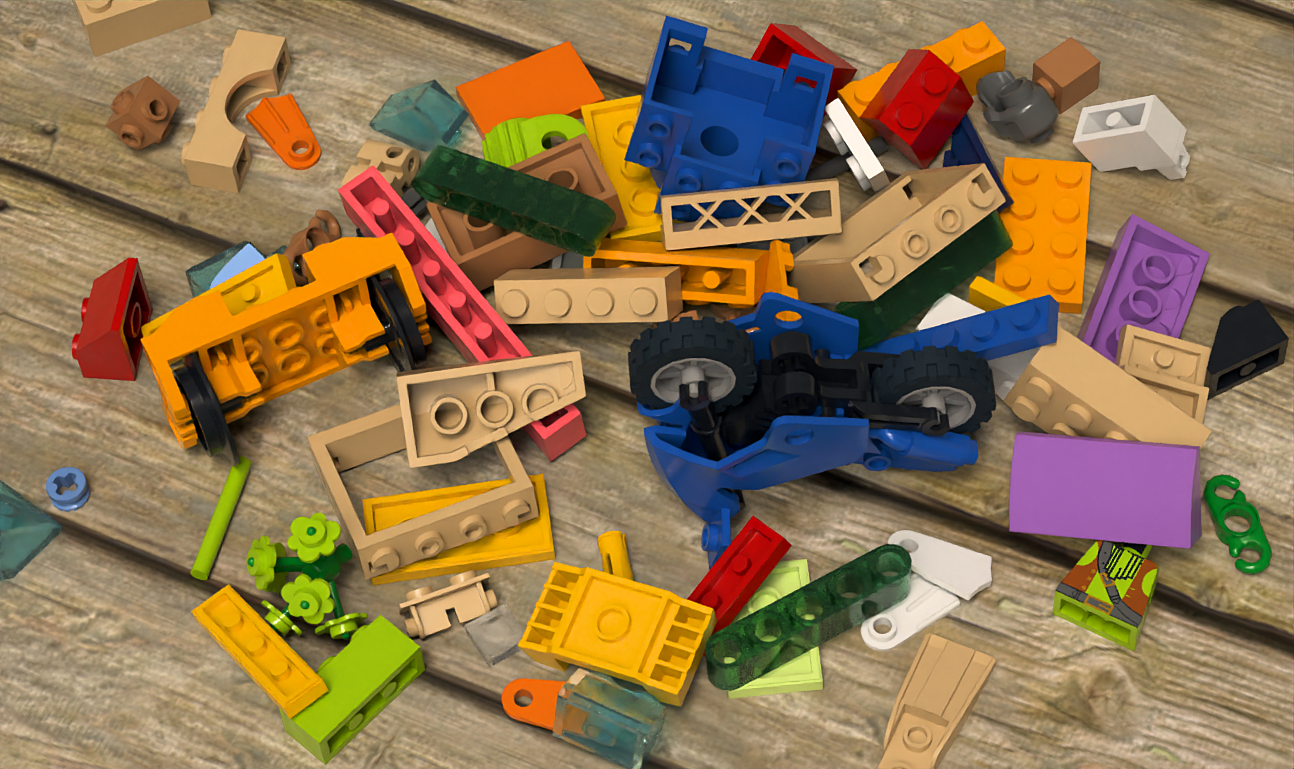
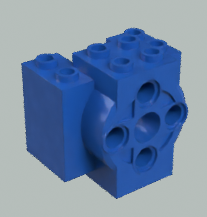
(724, 121)

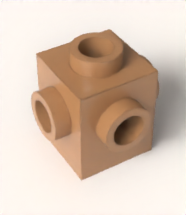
(142, 113)

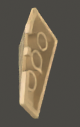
(471, 404)

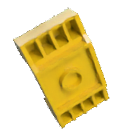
(619, 630)

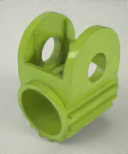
(524, 137)

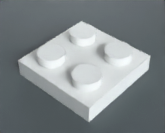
(849, 139)

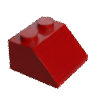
(784, 39)
(918, 106)
(112, 324)

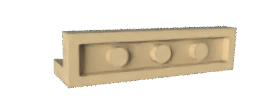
(748, 227)

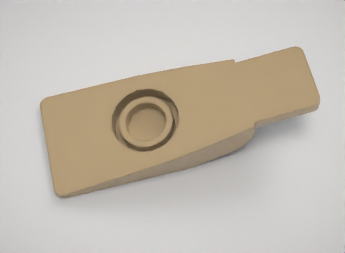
(934, 703)

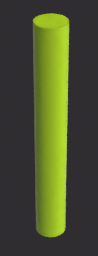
(220, 519)

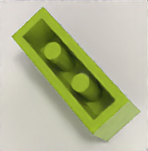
(360, 686)

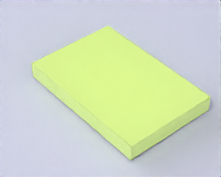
(802, 672)

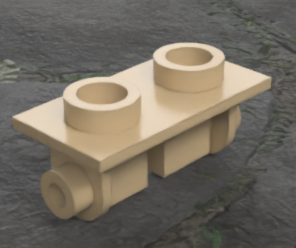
(430, 607)

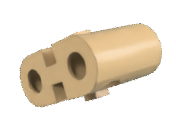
(393, 162)

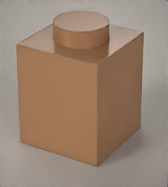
(1067, 73)

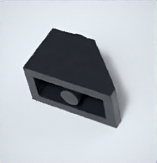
(1244, 348)

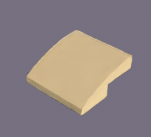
(1166, 366)

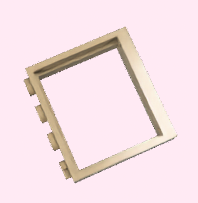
(894, 233)
(427, 534)

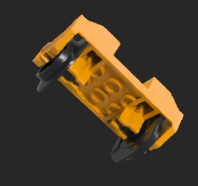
(287, 340)

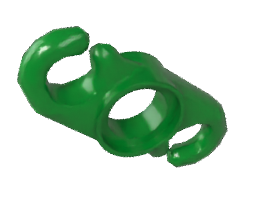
(1252, 539)

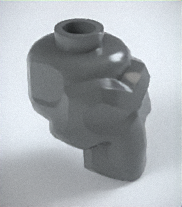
(1017, 106)

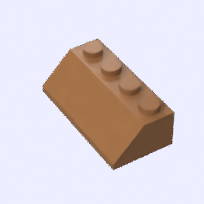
(489, 250)

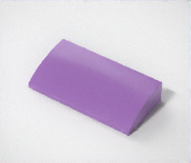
(1143, 284)
(1106, 489)

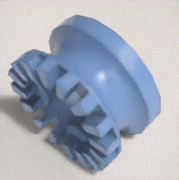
(69, 500)

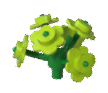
(315, 589)

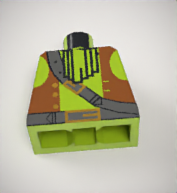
(1109, 591)

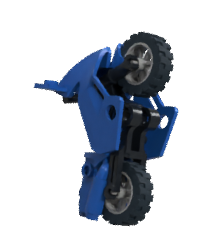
(795, 404)

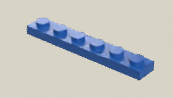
(987, 334)

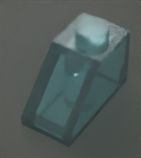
(421, 117)

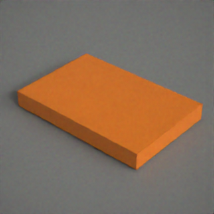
(532, 87)

